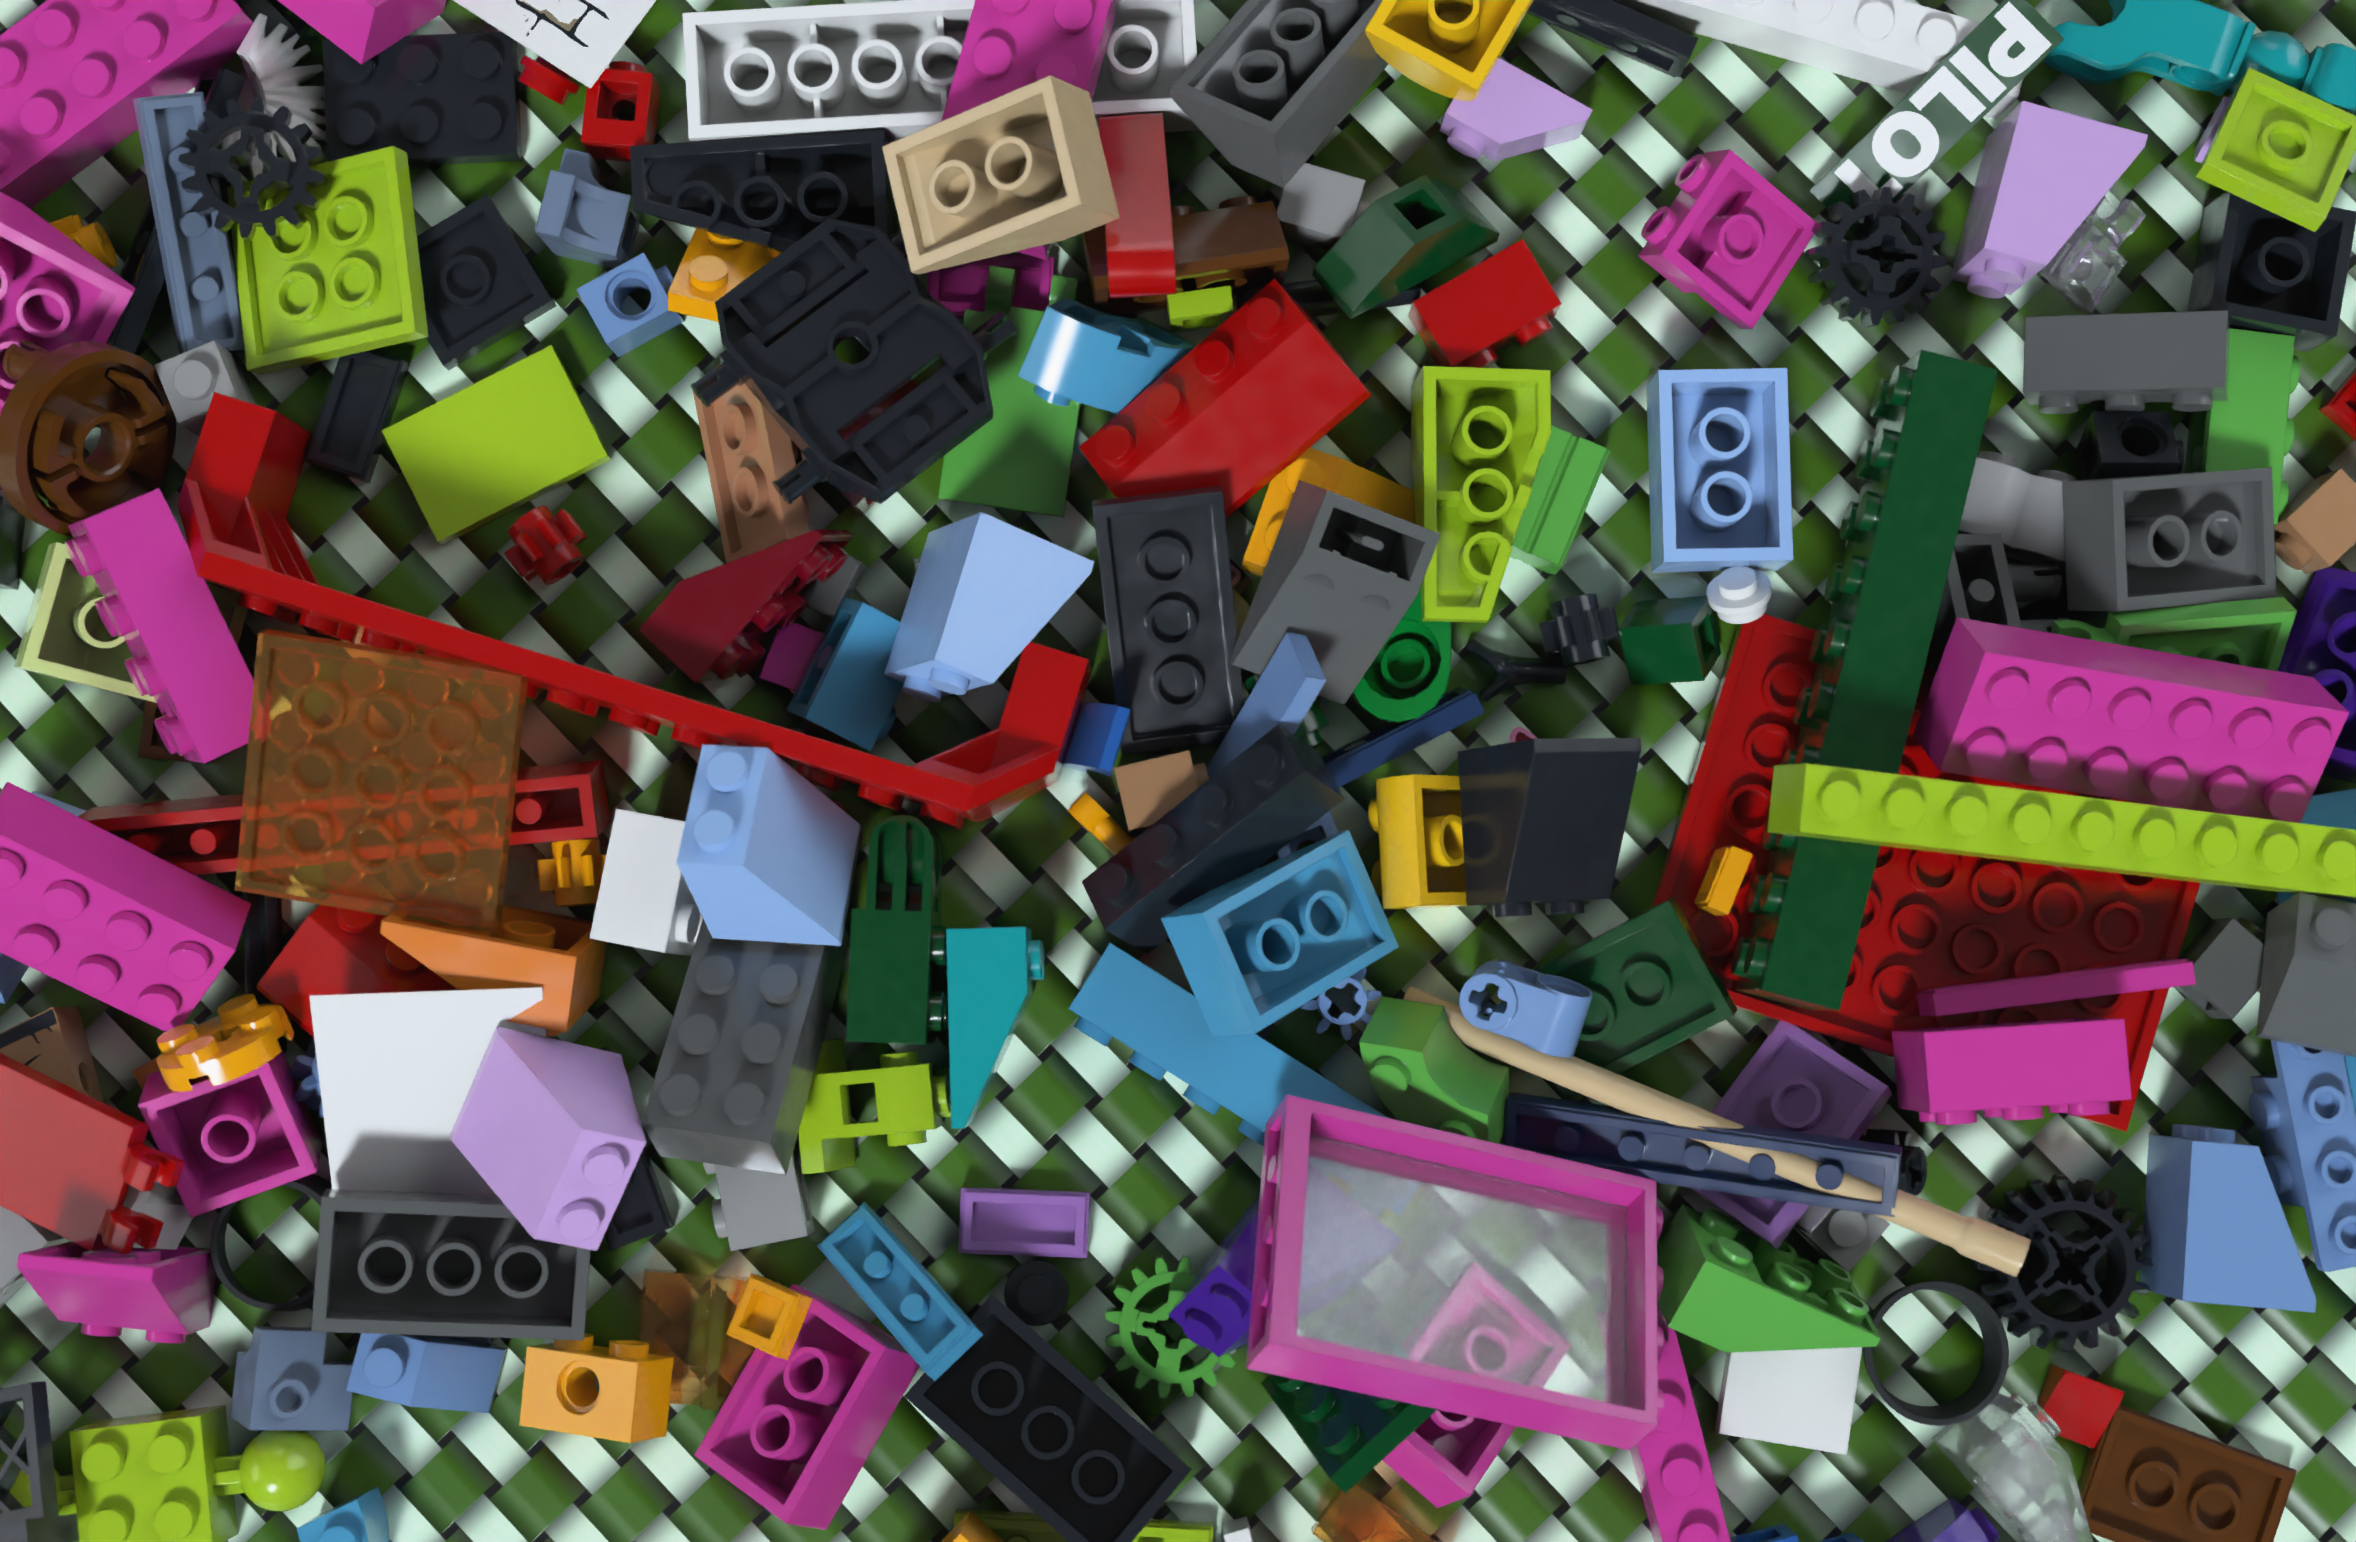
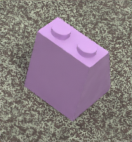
(2034, 191)
(552, 1134)

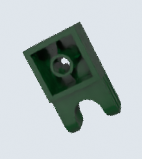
(899, 939)

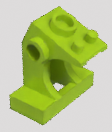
(908, 1103)

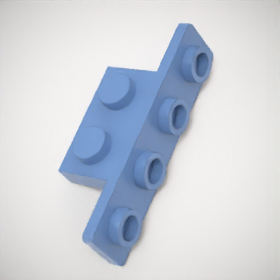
(2311, 1145)

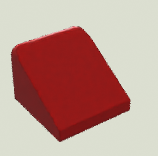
(2079, 1405)

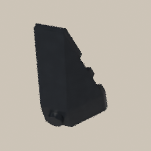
(766, 186)

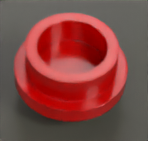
(547, 79)

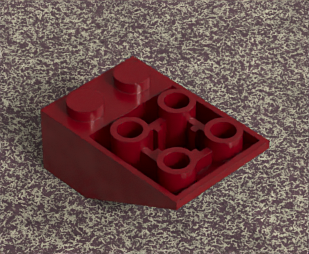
(722, 616)

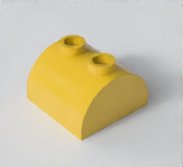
(1445, 42)
(1418, 842)

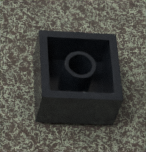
(2272, 270)

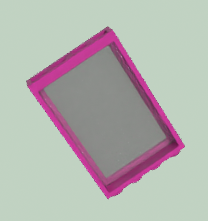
(1457, 1275)

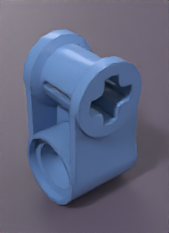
(1534, 1008)

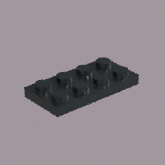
(1169, 616)

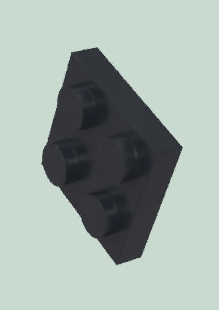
(476, 283)

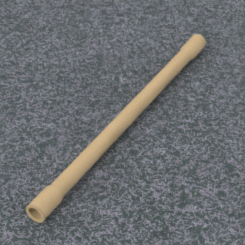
(1967, 1235)

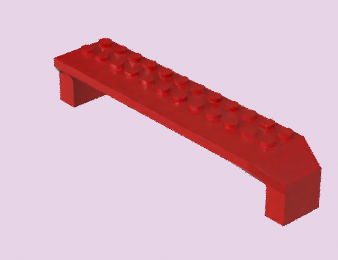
(241, 540)

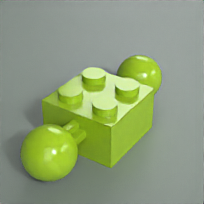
(176, 1477)

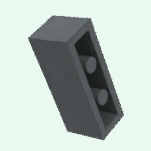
(2126, 360)

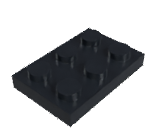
(428, 96)

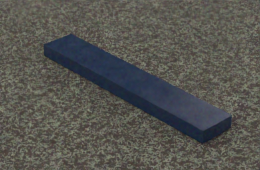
(1666, 1153)

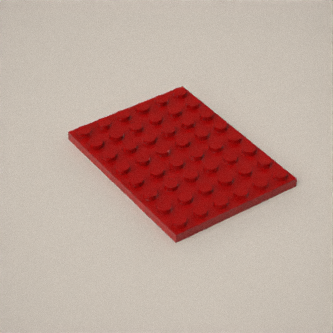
(1926, 912)

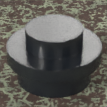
(1036, 1292)

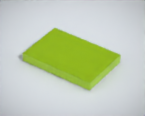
(496, 445)

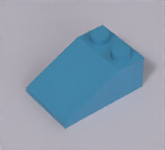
(1280, 935)

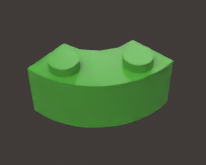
(1429, 1074)

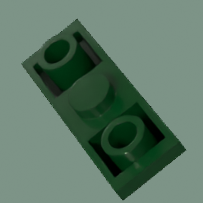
(1402, 244)

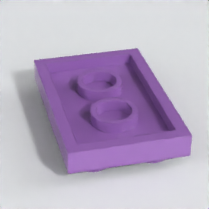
(1795, 1088)

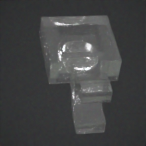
(2090, 257)

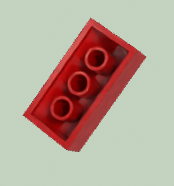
(1231, 407)

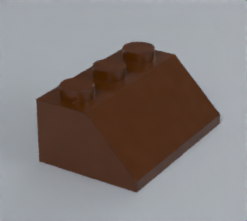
(1214, 248)

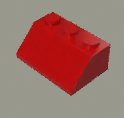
(341, 954)

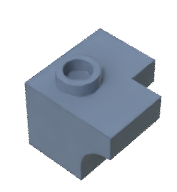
(583, 217)
(289, 1383)

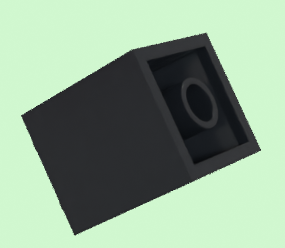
(1544, 821)

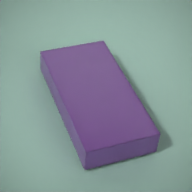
(1024, 1222)

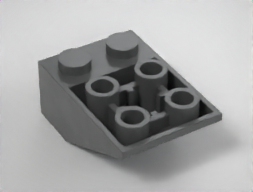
(1340, 580)

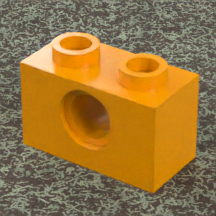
(563, 1394)

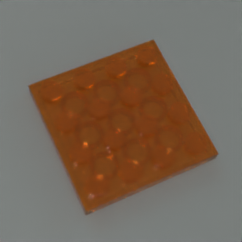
(380, 780)

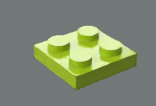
(2281, 150)

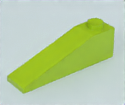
(1473, 474)

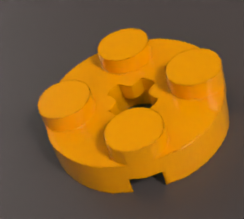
(224, 1046)

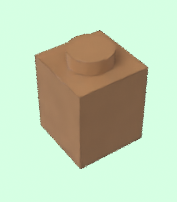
(2318, 523)
(1156, 787)

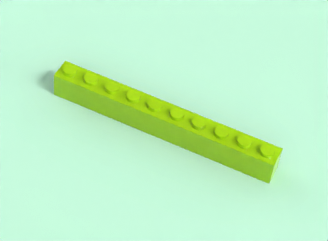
(2061, 830)

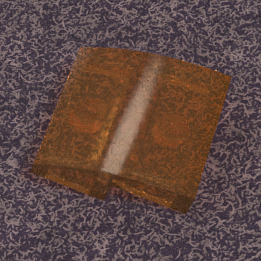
(688, 1320)

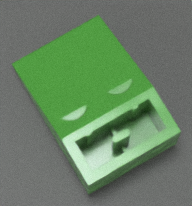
(1754, 1297)

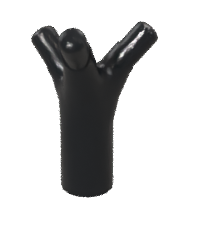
(1516, 670)

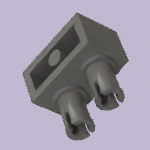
(1987, 589)

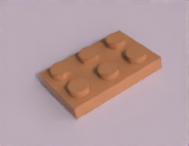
(743, 458)

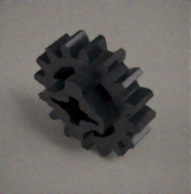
(224, 165)
(1869, 280)

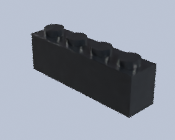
(1213, 836)

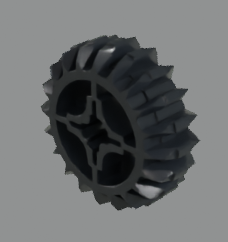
(2105, 1236)

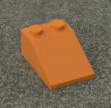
(523, 953)

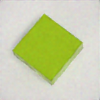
(1199, 309)

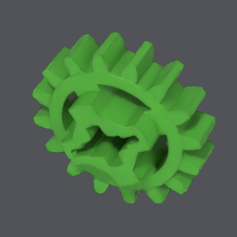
(1143, 1322)

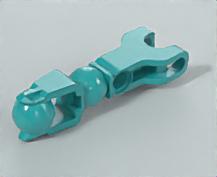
(2199, 50)

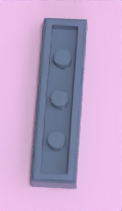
(192, 250)

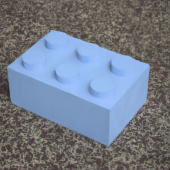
(1719, 470)

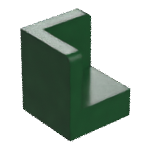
(1669, 640)

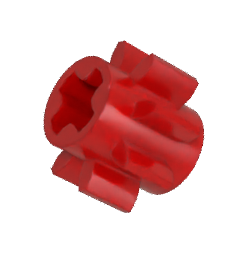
(545, 545)

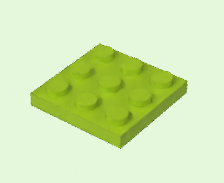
(341, 278)

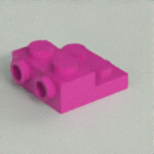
(1727, 236)

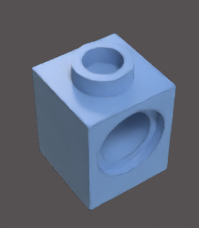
(606, 296)

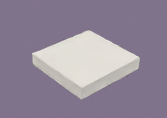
(1790, 1397)

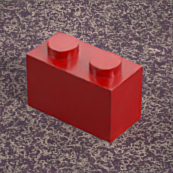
(1486, 310)

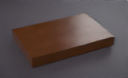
(2178, 1485)

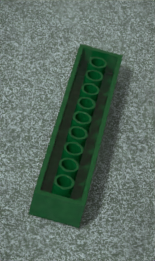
(1867, 667)

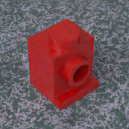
(620, 87)

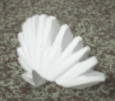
(277, 83)

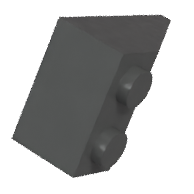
(2169, 539)

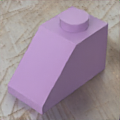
(1513, 116)

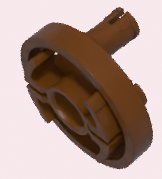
(52, 412)

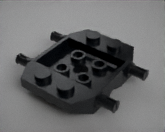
(782, 343)

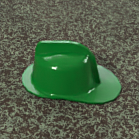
(1409, 669)

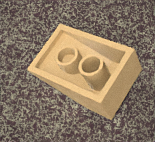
(1001, 177)

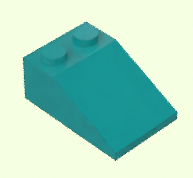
(987, 995)

